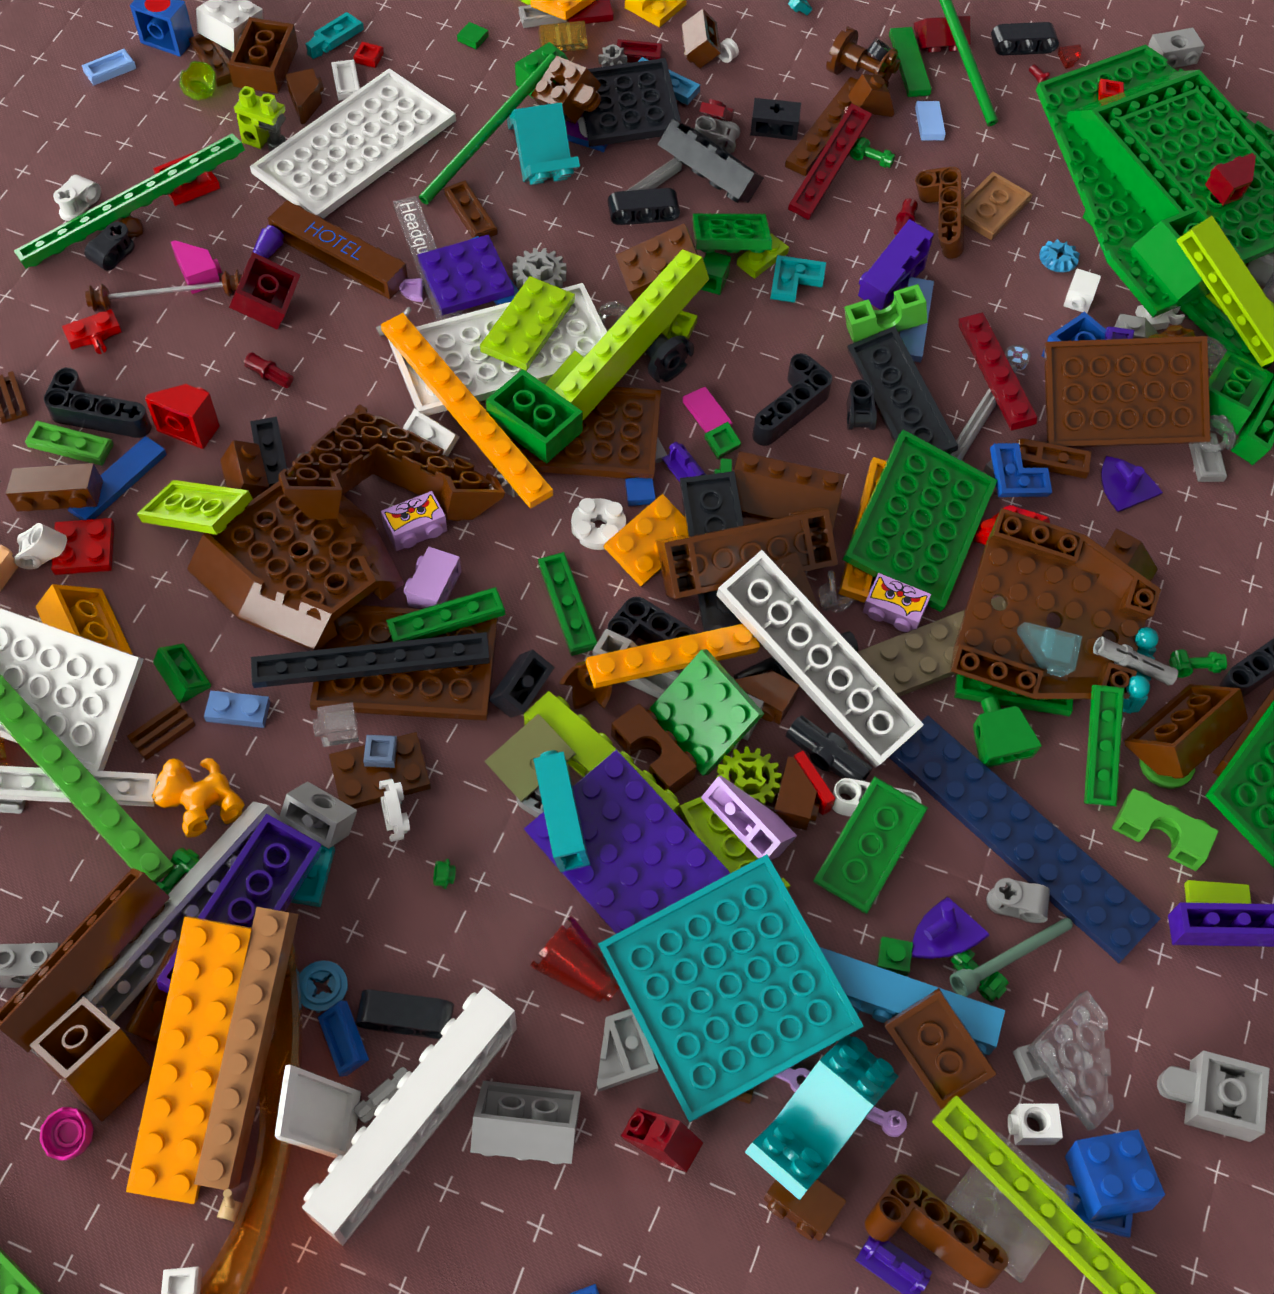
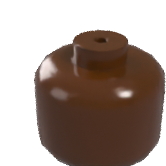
(134, 226)

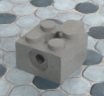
(1219, 1082)

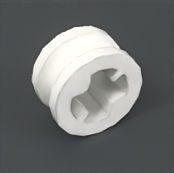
(728, 50)

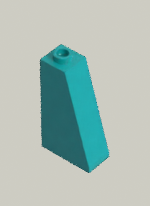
(561, 811)

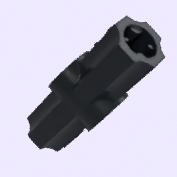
(827, 750)

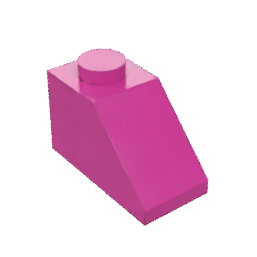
(196, 264)

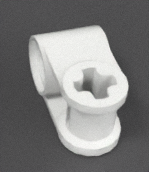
(76, 196)
(39, 546)

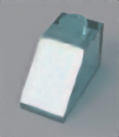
(1051, 648)

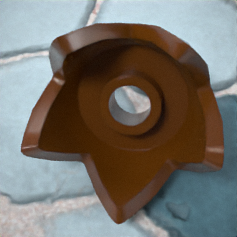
(582, 687)

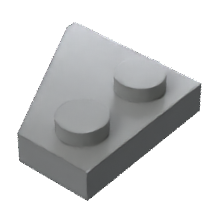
(624, 1052)

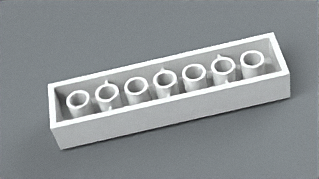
(819, 659)
(410, 1116)

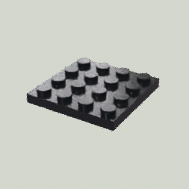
(633, 104)

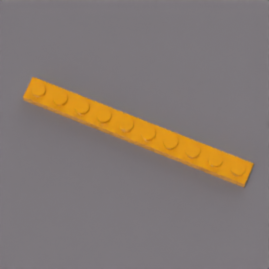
(467, 411)

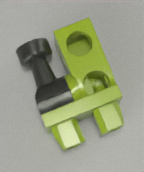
(260, 118)

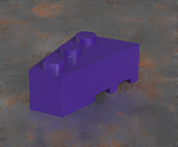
(900, 261)

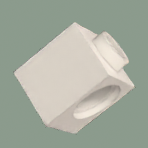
(1082, 290)
(1045, 1114)

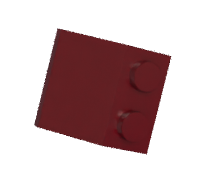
(936, 33)

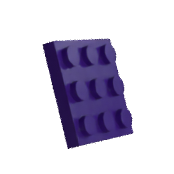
(465, 274)

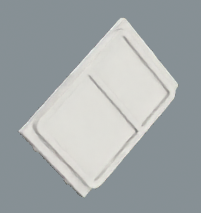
(316, 1113)

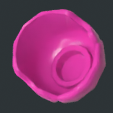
(66, 1133)

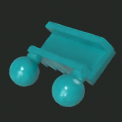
(1139, 685)

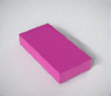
(705, 409)

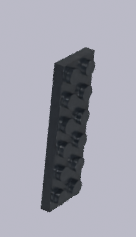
(900, 389)
(711, 506)

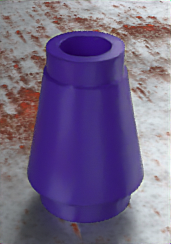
(268, 241)

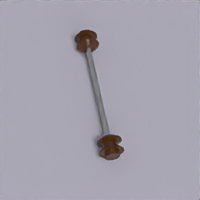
(103, 297)

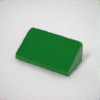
(180, 672)

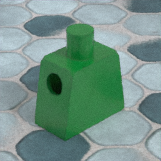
(1003, 734)

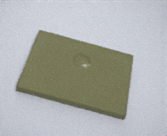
(515, 761)

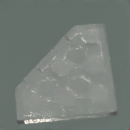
(1076, 1059)

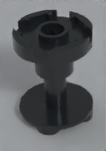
(668, 356)

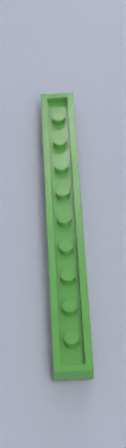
(80, 786)

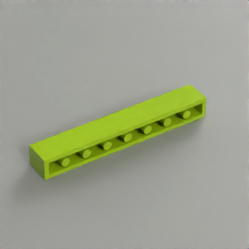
(634, 332)

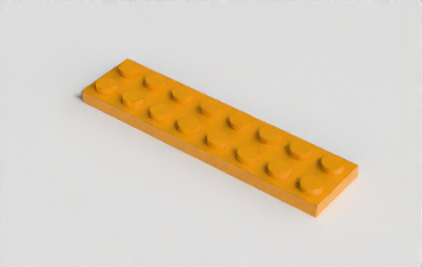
(188, 1059)

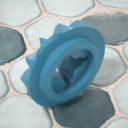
(1065, 263)
(320, 972)

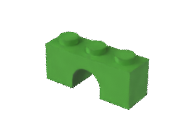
(905, 312)
(1189, 836)

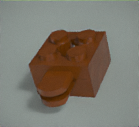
(573, 87)

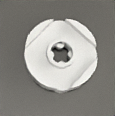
(592, 510)
(391, 809)

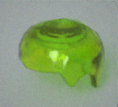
(198, 80)

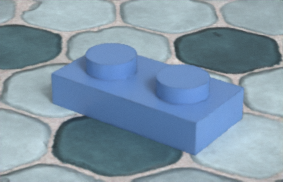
(237, 709)

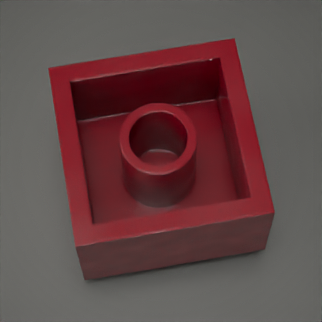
(264, 291)

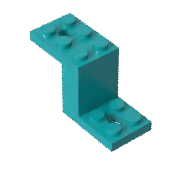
(542, 143)
(822, 1115)

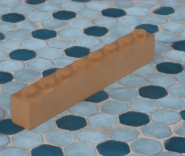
(246, 1049)

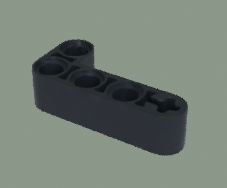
(808, 391)
(73, 407)
(644, 625)

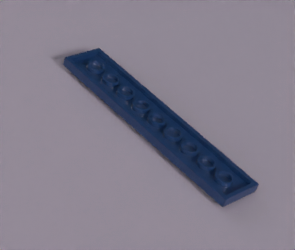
(1025, 839)

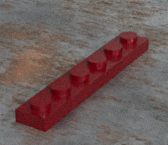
(829, 161)
(997, 372)

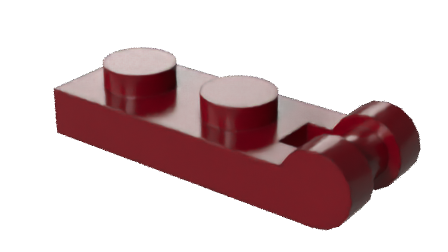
(717, 110)

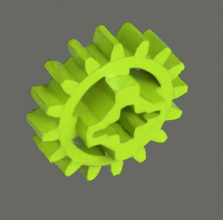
(748, 772)

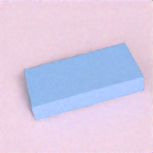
(109, 67)
(930, 120)

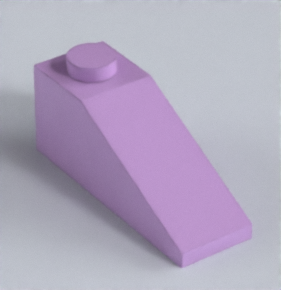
(749, 819)

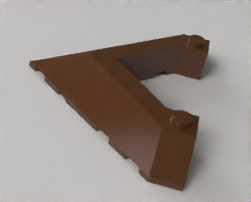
(378, 446)

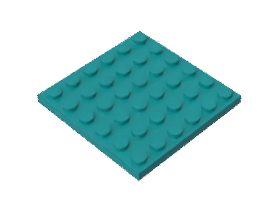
(729, 987)

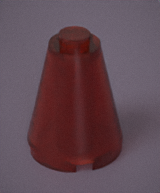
(577, 963)

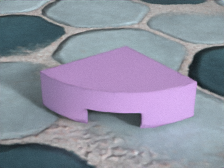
(413, 289)

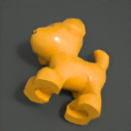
(177, 787)

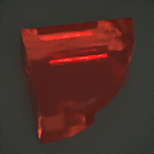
(1069, 55)

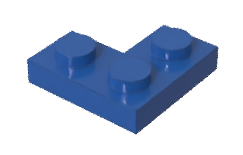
(1013, 478)

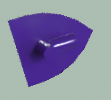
(1126, 484)
(946, 932)

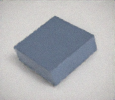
(380, 751)

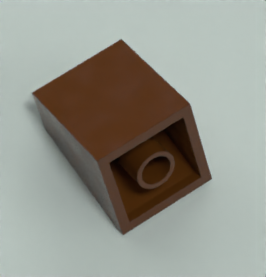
(92, 1058)

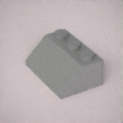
(525, 1122)

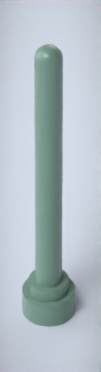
(966, 981)

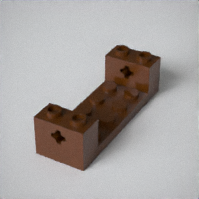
(709, 559)

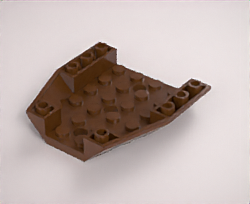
(1042, 573)
(290, 595)

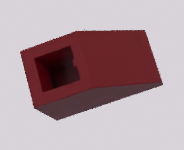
(1231, 180)
(662, 1138)

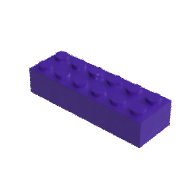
(262, 876)

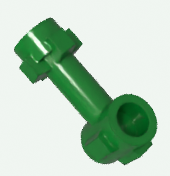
(862, 148)
(1180, 660)
(184, 861)
(992, 986)

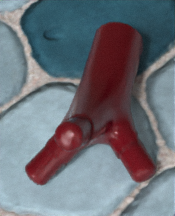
(1038, 73)

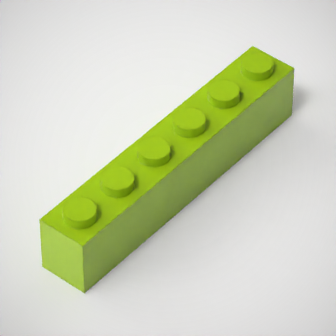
(1232, 286)
(585, 741)

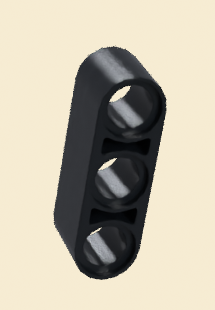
(1024, 38)
(643, 206)
(1252, 670)
(403, 1013)

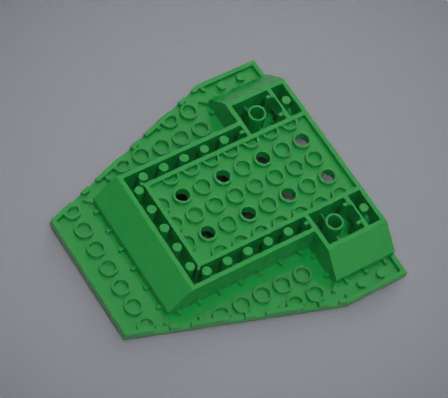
(1137, 179)

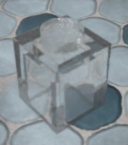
(336, 724)

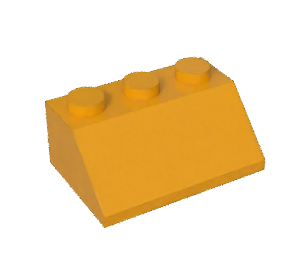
(82, 613)

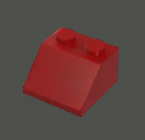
(184, 414)

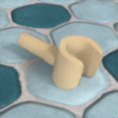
(229, 1208)

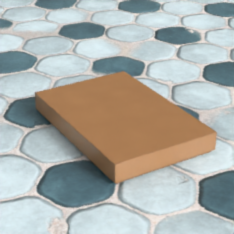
(994, 205)

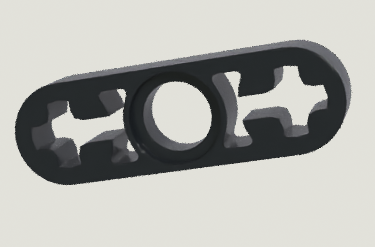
(878, 48)

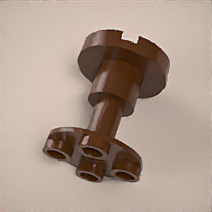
(849, 54)

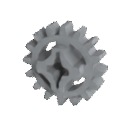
(540, 266)

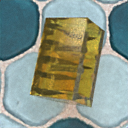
(564, 36)

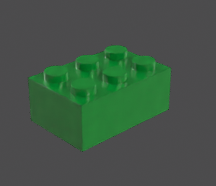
(535, 415)

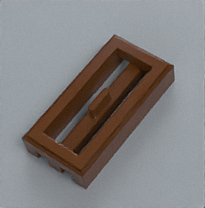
(11, 379)
(158, 727)

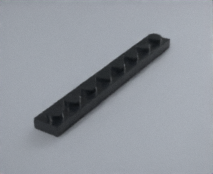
(369, 660)

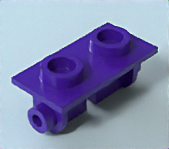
(681, 462)
(894, 1266)

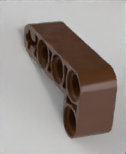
(947, 188)
(938, 1228)

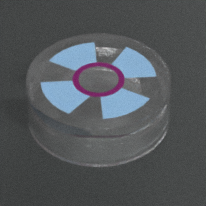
(1018, 356)

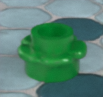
(443, 873)

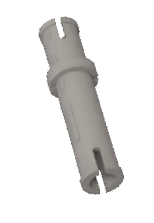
(1125, 656)

